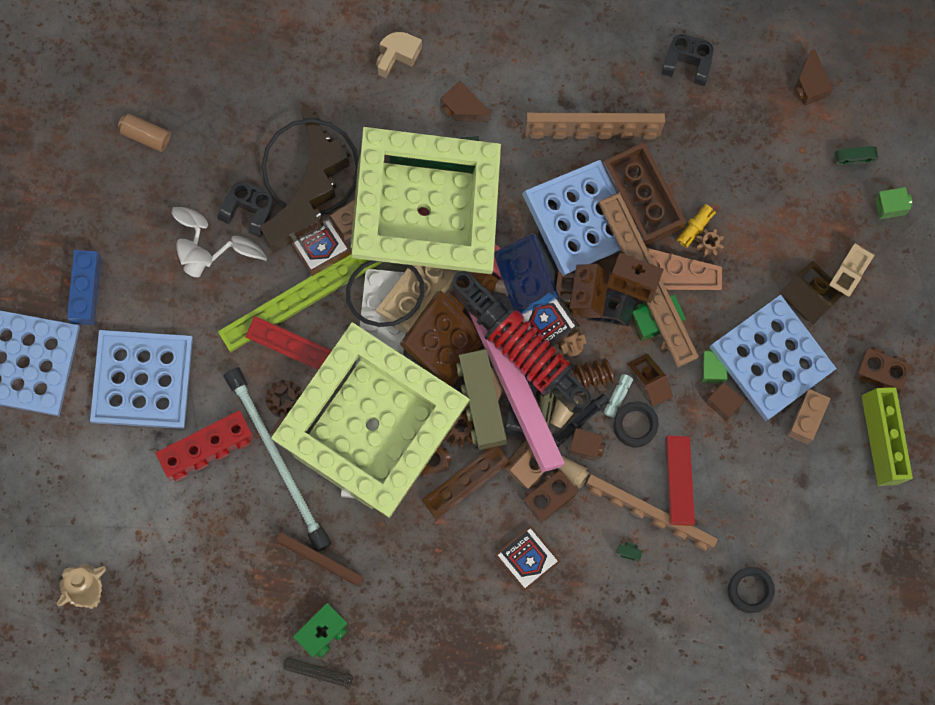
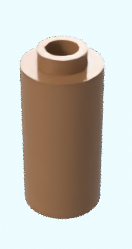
(144, 132)

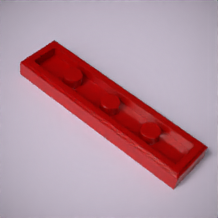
(287, 343)
(680, 480)

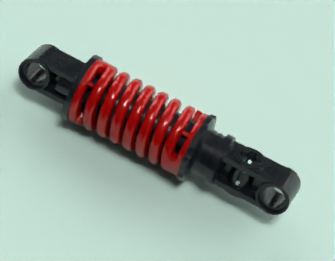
(520, 345)

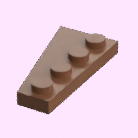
(686, 273)

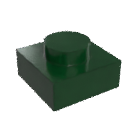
(629, 551)

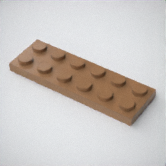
(594, 124)

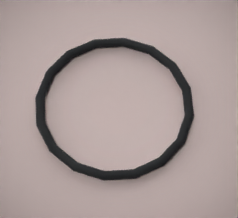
(383, 324)

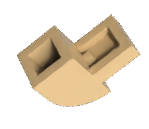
(398, 47)
(851, 269)

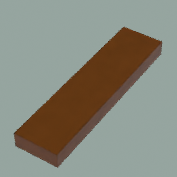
(466, 481)
(320, 560)

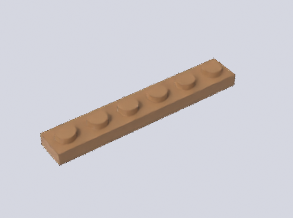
(640, 509)

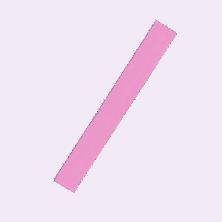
(524, 406)

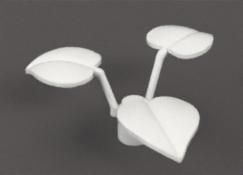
(197, 258)

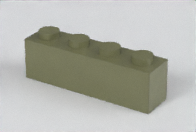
(483, 401)

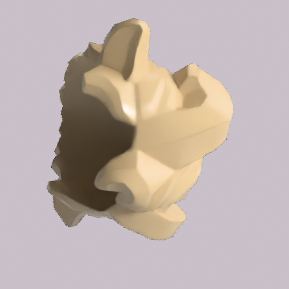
(81, 586)

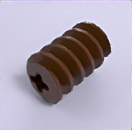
(594, 375)

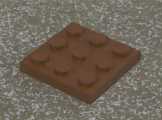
(440, 337)

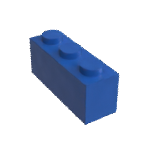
(84, 287)

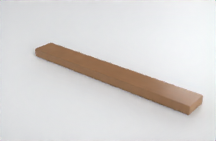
(661, 307)

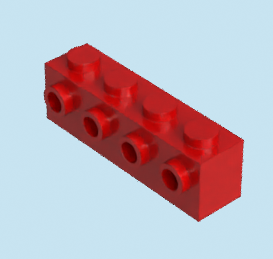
(205, 445)

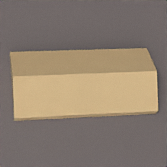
(407, 291)

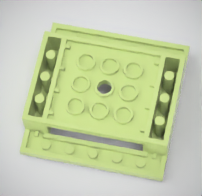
(460, 204)
(408, 402)

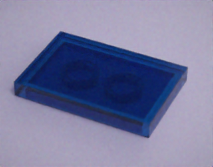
(526, 274)

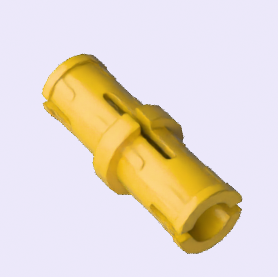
(695, 226)

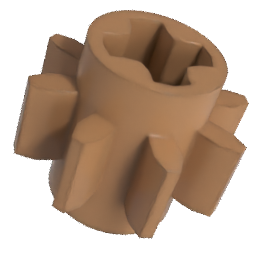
(711, 237)
(573, 343)

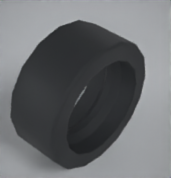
(640, 407)
(768, 584)

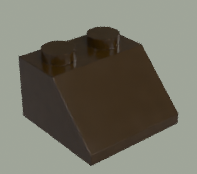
(811, 293)

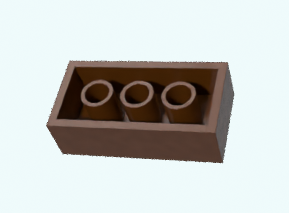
(645, 193)

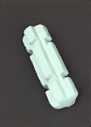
(618, 396)

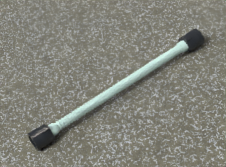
(238, 383)

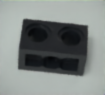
(614, 315)

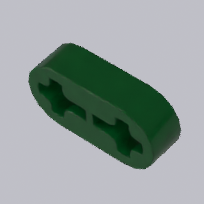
(856, 155)

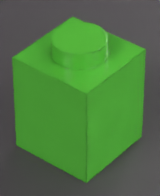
(893, 203)
(712, 369)

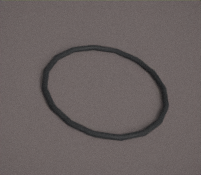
(303, 122)

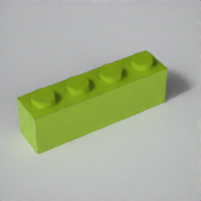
(887, 436)

